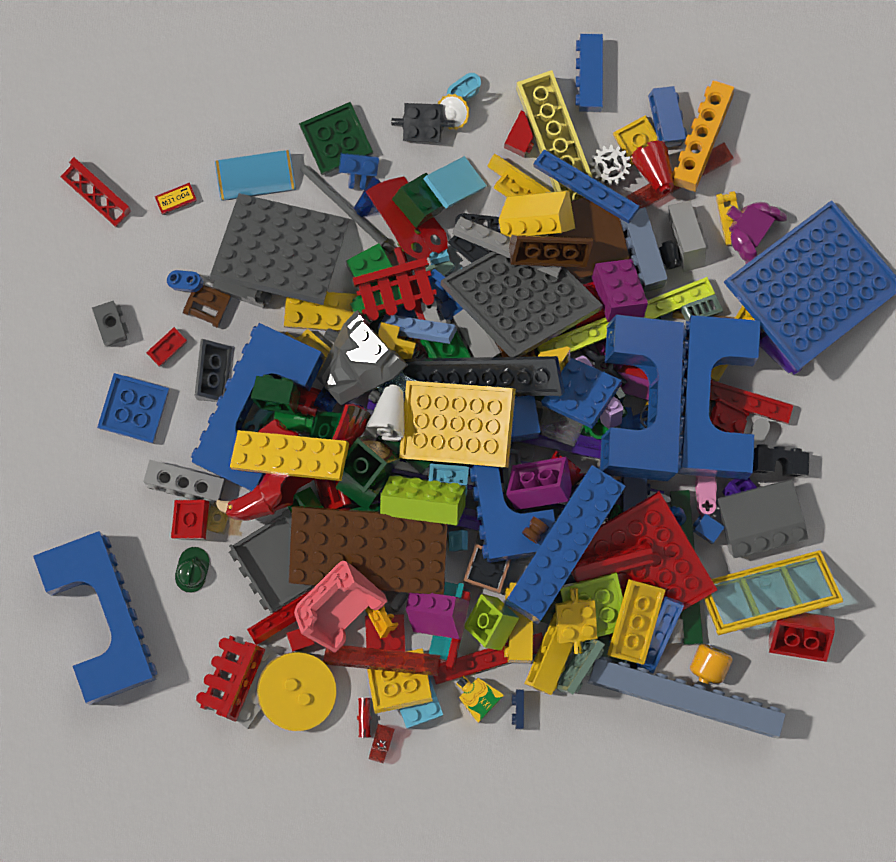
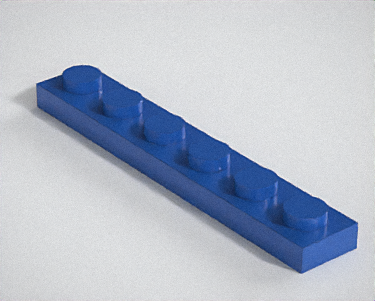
(586, 186)

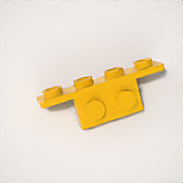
(512, 180)

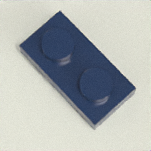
(518, 702)

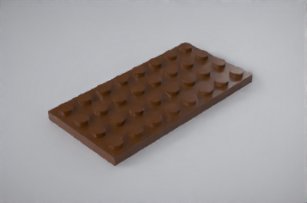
(384, 548)

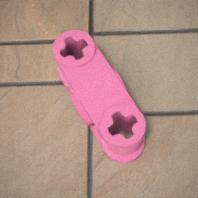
(706, 493)

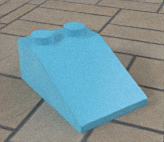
(423, 712)

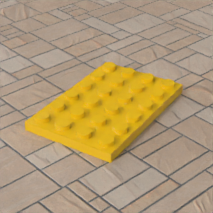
(457, 423)

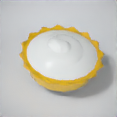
(455, 109)

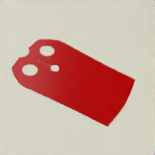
(400, 225)

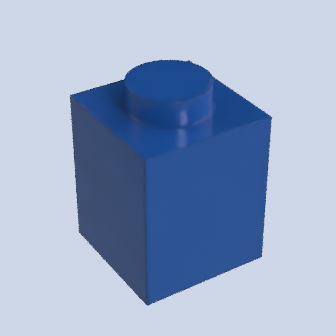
(707, 528)

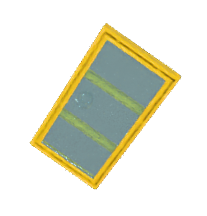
(772, 592)

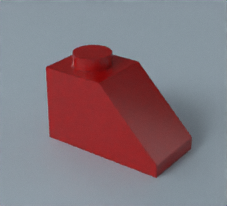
(520, 137)

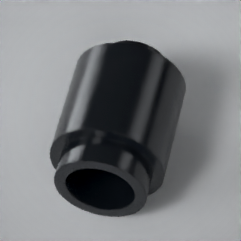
(670, 255)

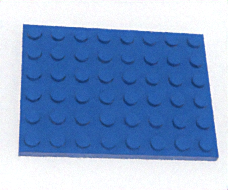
(813, 284)

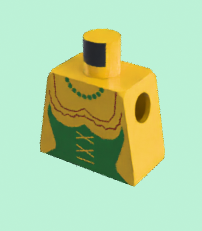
(478, 697)

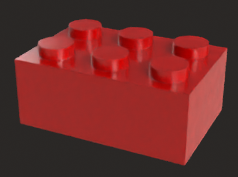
(802, 636)

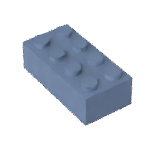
(644, 251)

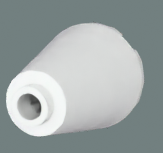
(388, 415)

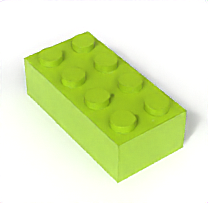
(423, 500)

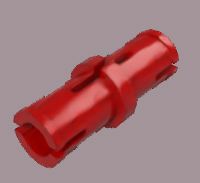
(364, 717)

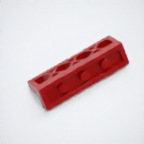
(100, 187)
(613, 562)

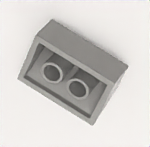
(474, 337)

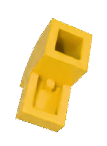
(388, 334)

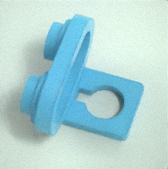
(466, 86)

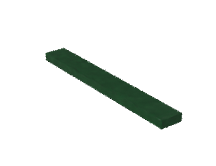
(691, 615)

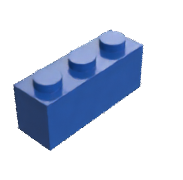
(667, 116)

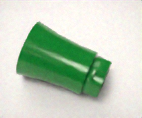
(296, 423)

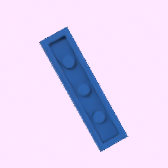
(666, 621)

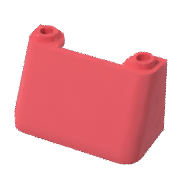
(336, 604)

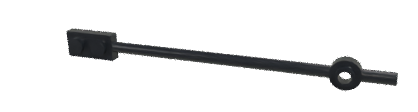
(474, 252)

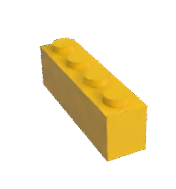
(521, 638)
(549, 661)

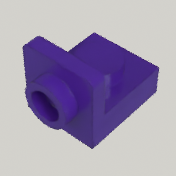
(738, 485)

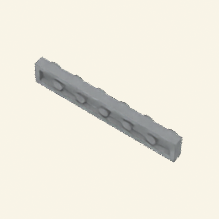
(493, 241)

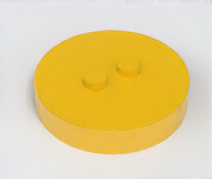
(296, 691)

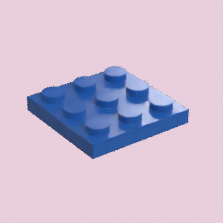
(586, 393)
(133, 408)

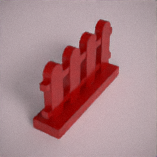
(402, 280)
(240, 682)

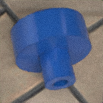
(678, 514)

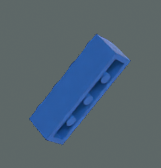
(590, 73)

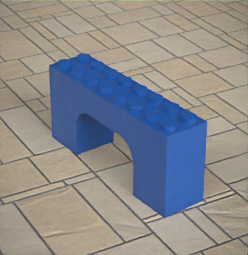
(708, 345)
(658, 352)
(267, 354)
(500, 525)
(564, 544)
(127, 658)

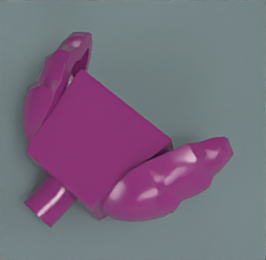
(751, 226)

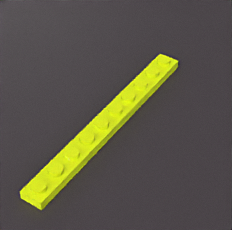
(656, 308)

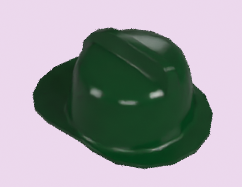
(192, 569)

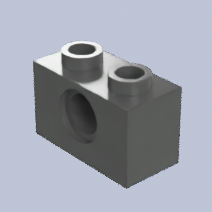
(113, 334)

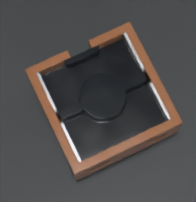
(484, 574)

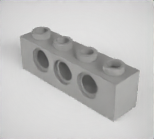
(157, 469)

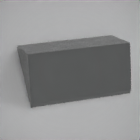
(212, 370)

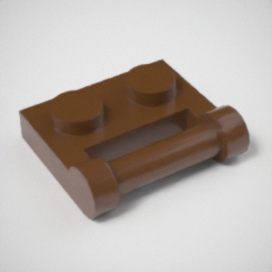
(210, 299)

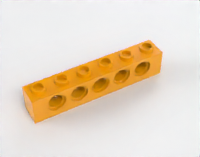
(690, 178)

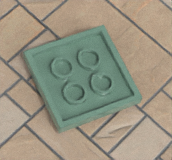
(580, 666)

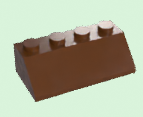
(550, 250)

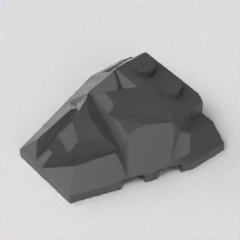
(358, 361)

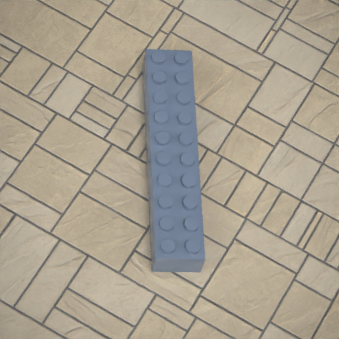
(687, 698)

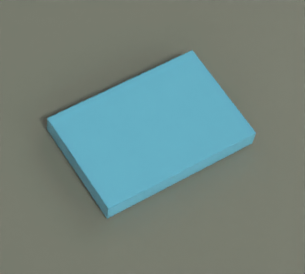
(455, 182)

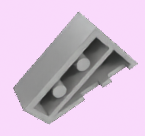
(688, 235)

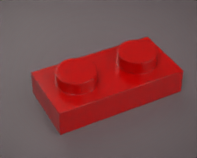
(166, 347)

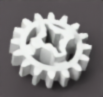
(617, 169)

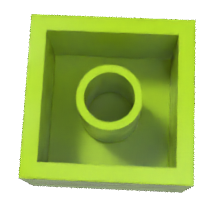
(491, 622)

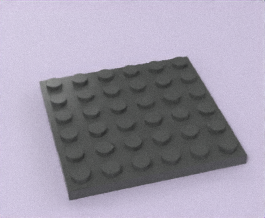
(280, 249)
(518, 302)

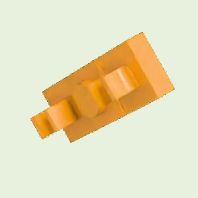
(381, 621)

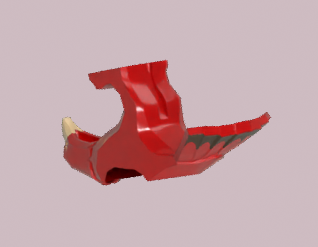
(278, 490)

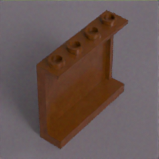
(605, 231)

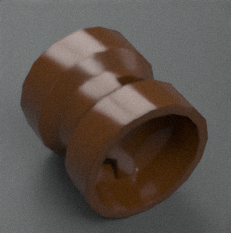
(535, 529)

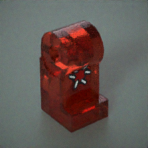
(381, 743)

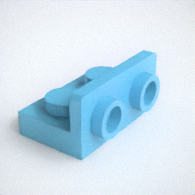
(449, 474)

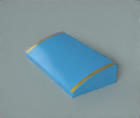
(255, 174)

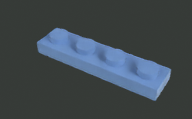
(422, 328)

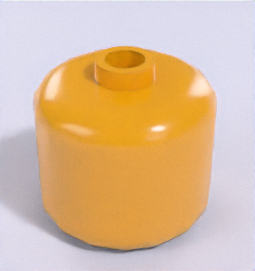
(710, 664)

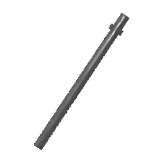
(347, 209)

